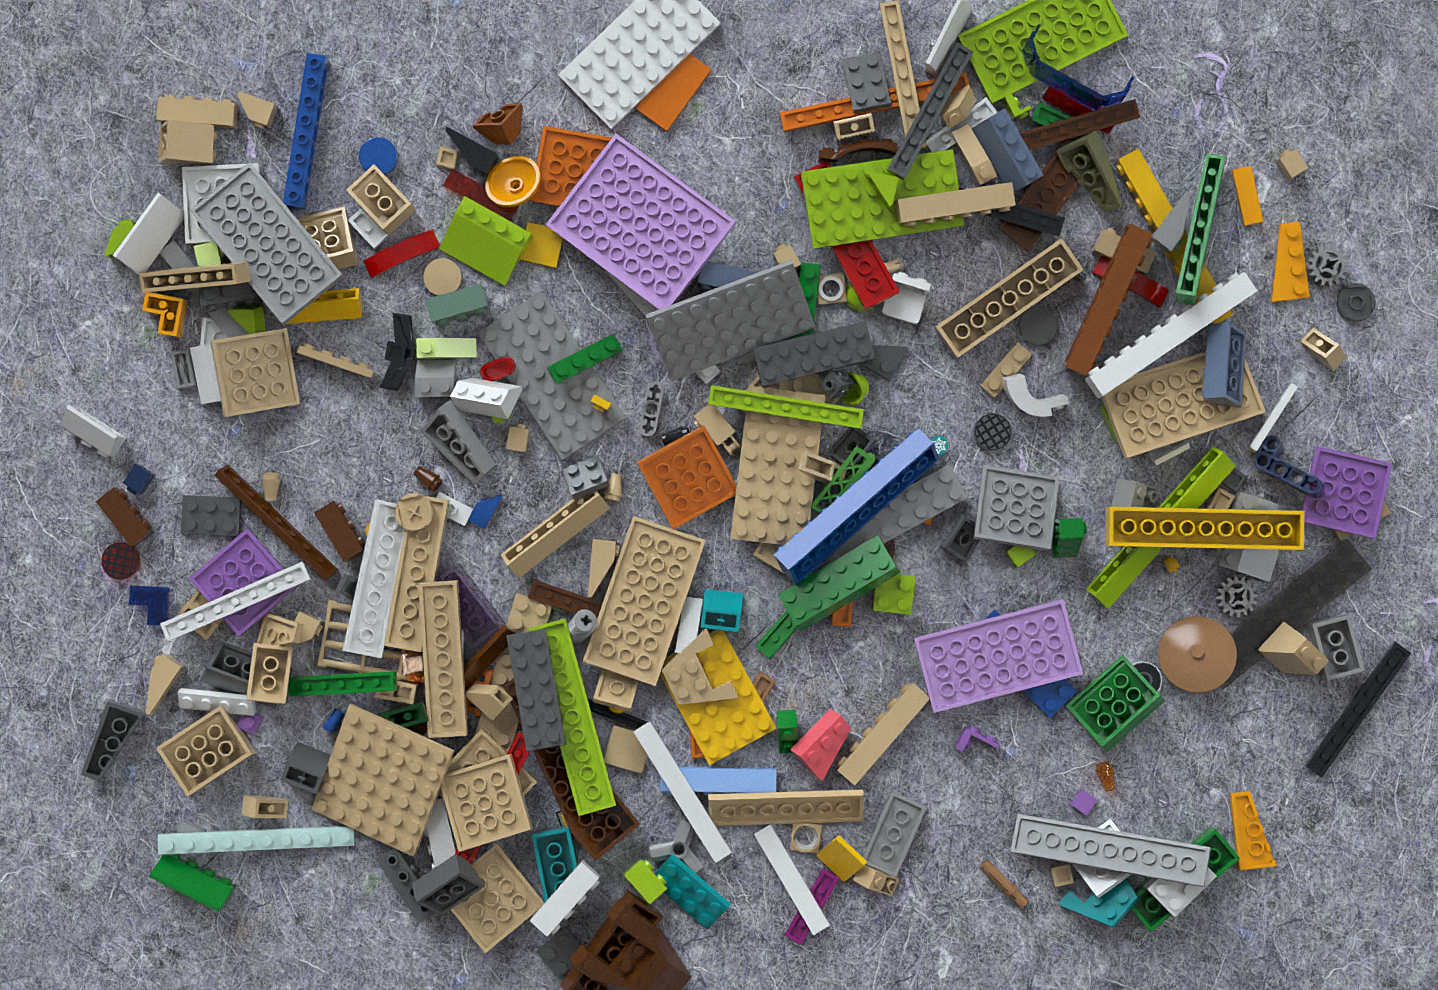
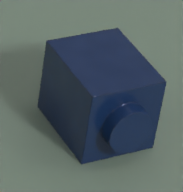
(138, 479)

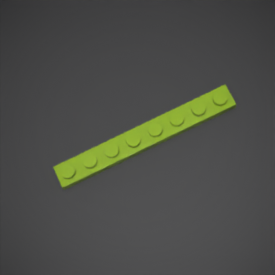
(785, 407)

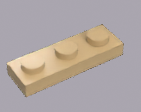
(1008, 366)

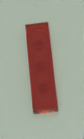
(477, 192)

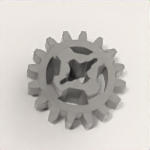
(1331, 272)
(1242, 590)

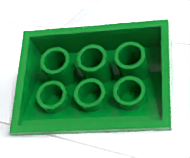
(1115, 703)

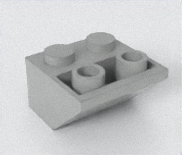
(1134, 494)

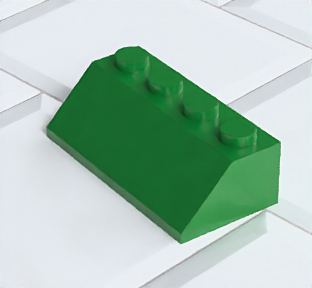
(193, 881)

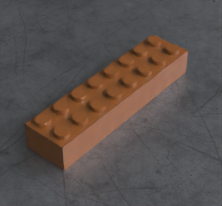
(1108, 299)

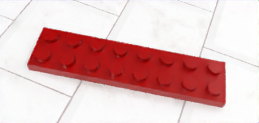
(861, 264)

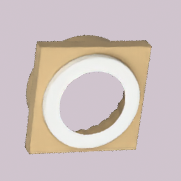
(840, 297)
(811, 848)

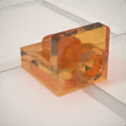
(413, 666)

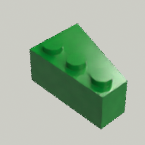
(1068, 537)

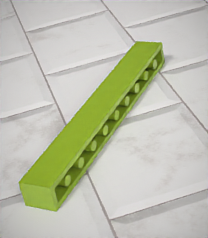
(1133, 559)

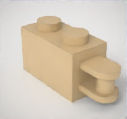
(717, 427)

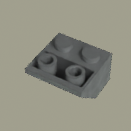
(306, 768)

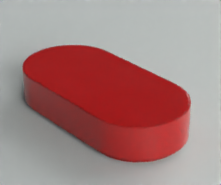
(498, 369)

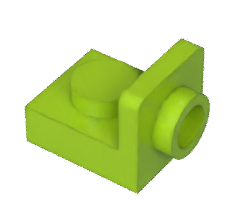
(1012, 105)

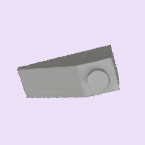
(1171, 229)

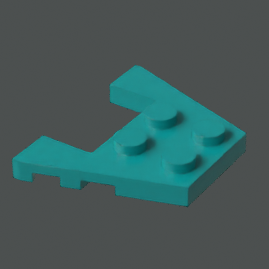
(1108, 908)

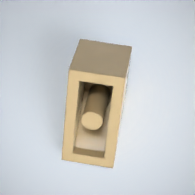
(958, 106)
(258, 110)
(1323, 349)
(311, 628)
(264, 807)

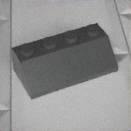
(231, 670)

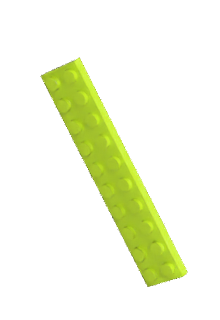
(583, 752)

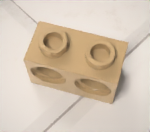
(405, 693)

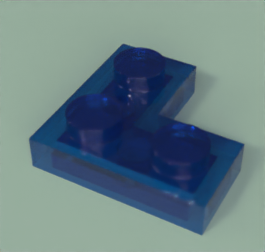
(155, 598)

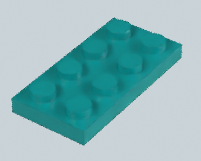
(692, 892)

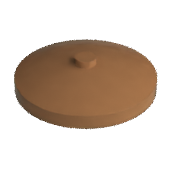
(1197, 654)

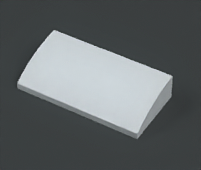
(948, 37)
(149, 234)

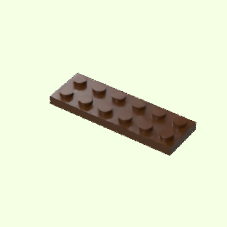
(1044, 194)

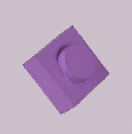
(250, 723)

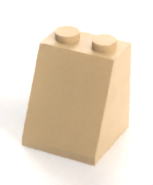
(186, 143)
(1292, 652)

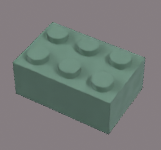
(458, 305)

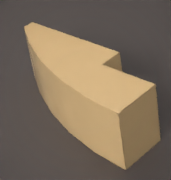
(819, 468)

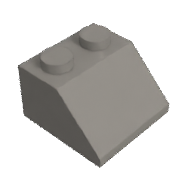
(435, 378)

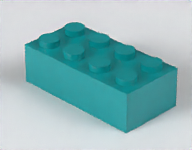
(554, 857)

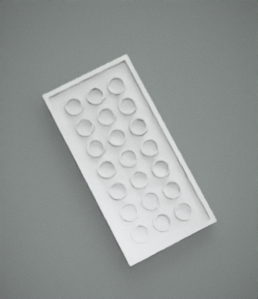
(637, 54)

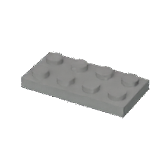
(893, 833)

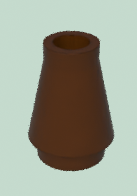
(428, 479)

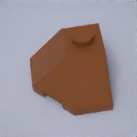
(502, 125)

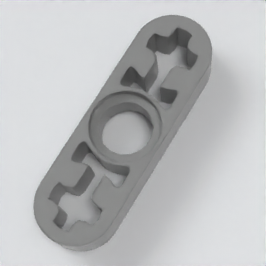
(658, 396)

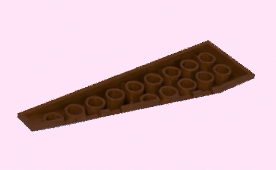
(594, 830)

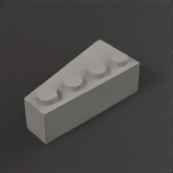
(458, 442)

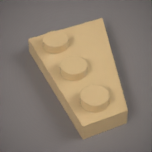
(279, 631)

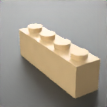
(203, 111)

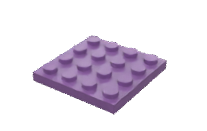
(1352, 492)
(235, 567)

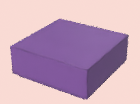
(1084, 802)

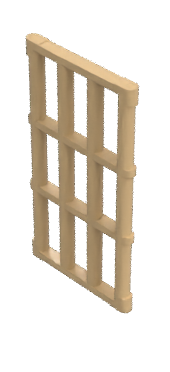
(324, 663)

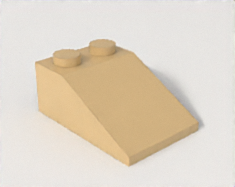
(381, 200)
(269, 673)

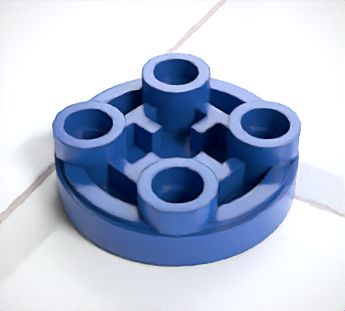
(378, 152)

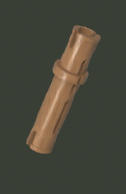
(1007, 887)

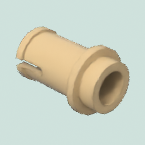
(892, 267)

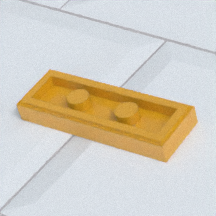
(1247, 196)

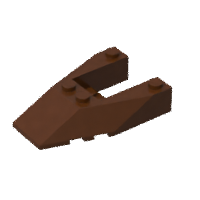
(643, 964)

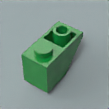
(787, 730)

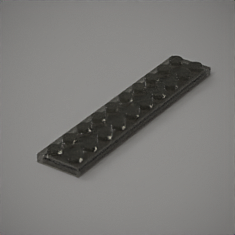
(1297, 603)

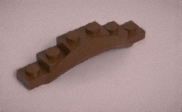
(865, 144)

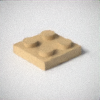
(615, 690)

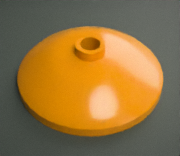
(513, 181)

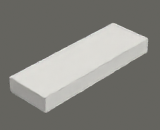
(689, 622)

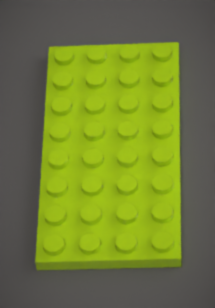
(1066, 35)
(848, 210)

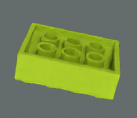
(485, 241)

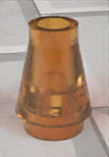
(1105, 772)

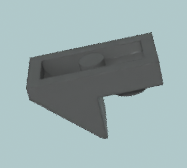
(347, 586)

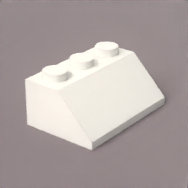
(205, 373)
(485, 397)
(92, 431)

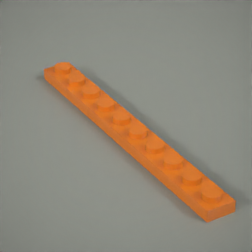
(842, 108)

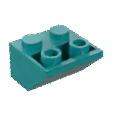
(721, 610)

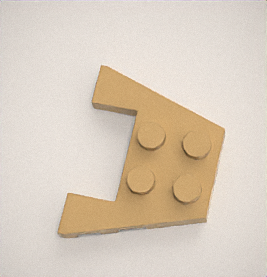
(688, 677)

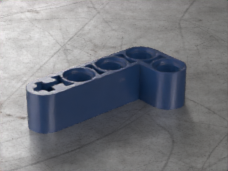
(1290, 471)

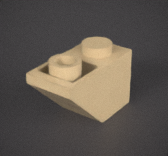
(489, 699)
(876, 880)

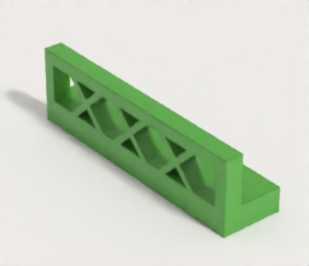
(856, 475)

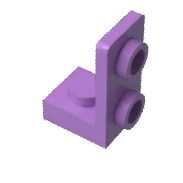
(964, 739)

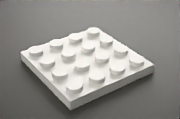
(197, 185)

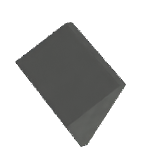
(852, 438)
(960, 539)

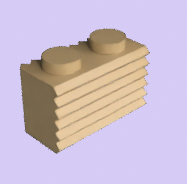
(854, 126)

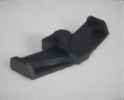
(400, 352)

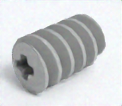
(582, 626)

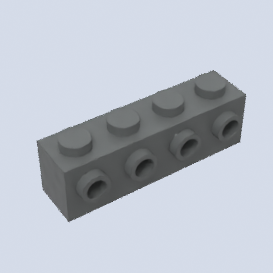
(227, 296)
(402, 875)

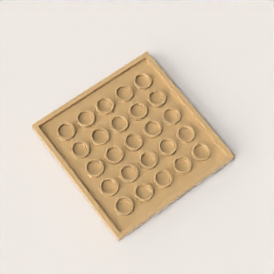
(382, 780)

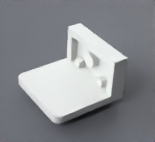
(910, 300)

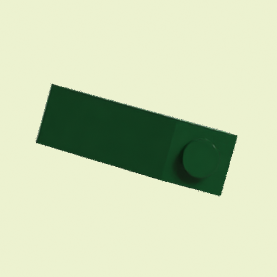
(406, 715)

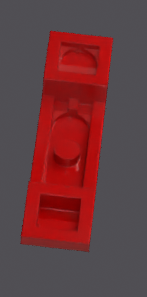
(401, 252)
(1142, 286)

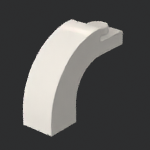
(1018, 394)

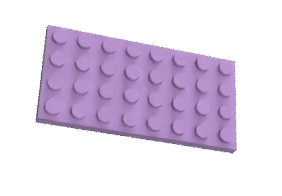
(998, 656)

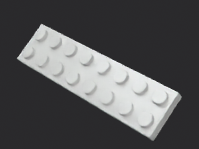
(375, 583)

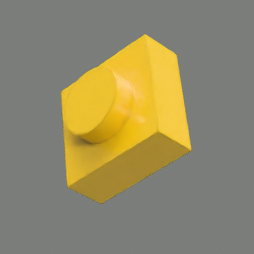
(600, 404)

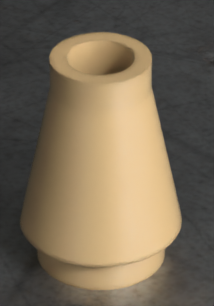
(271, 485)
(613, 492)

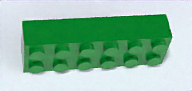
(839, 583)
(1221, 858)

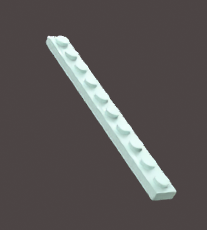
(255, 839)

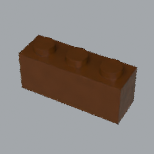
(125, 516)
(340, 530)

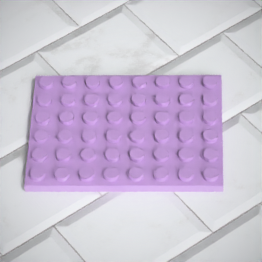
(641, 223)

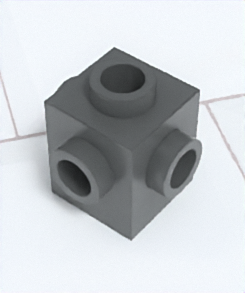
(836, 383)

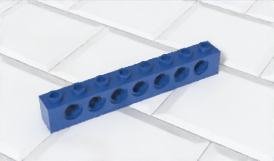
(306, 131)

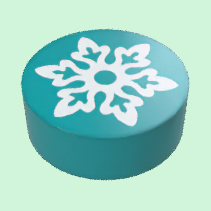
(940, 444)

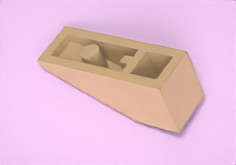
(973, 155)
(601, 561)
(161, 680)

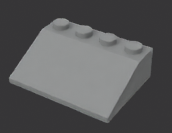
(1250, 562)

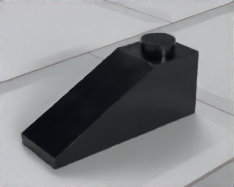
(478, 156)

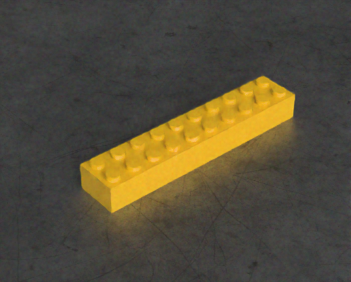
(1204, 528)

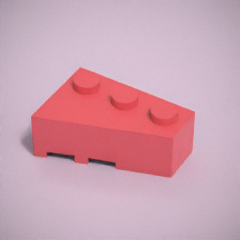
(822, 743)

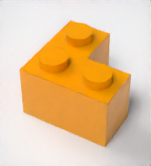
(172, 313)

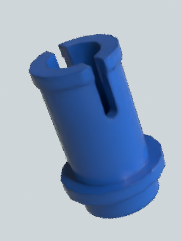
(333, 720)

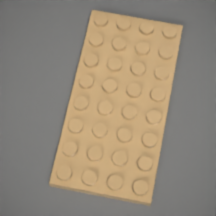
(1169, 406)
(771, 492)
(644, 601)

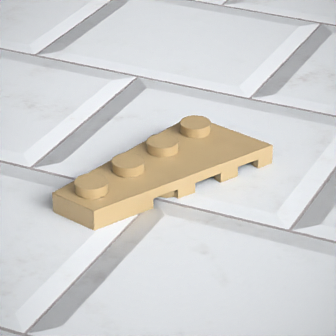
(343, 362)

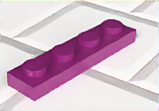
(821, 891)

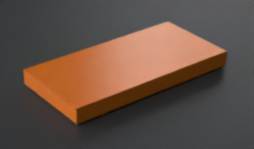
(674, 92)

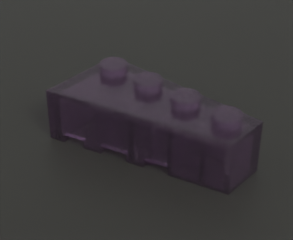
(476, 612)

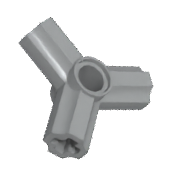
(683, 836)

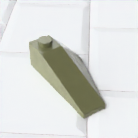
(1090, 165)

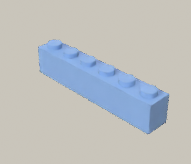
(727, 780)

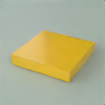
(543, 247)
(841, 858)

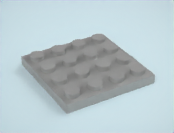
(1016, 508)

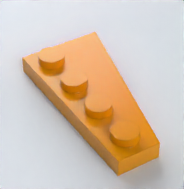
(1290, 273)
(1249, 833)

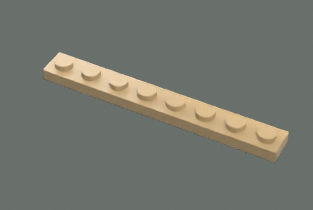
(900, 64)

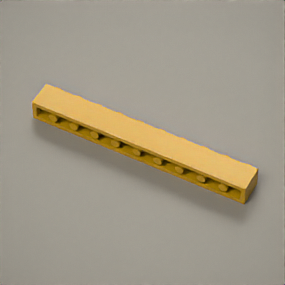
(1156, 207)

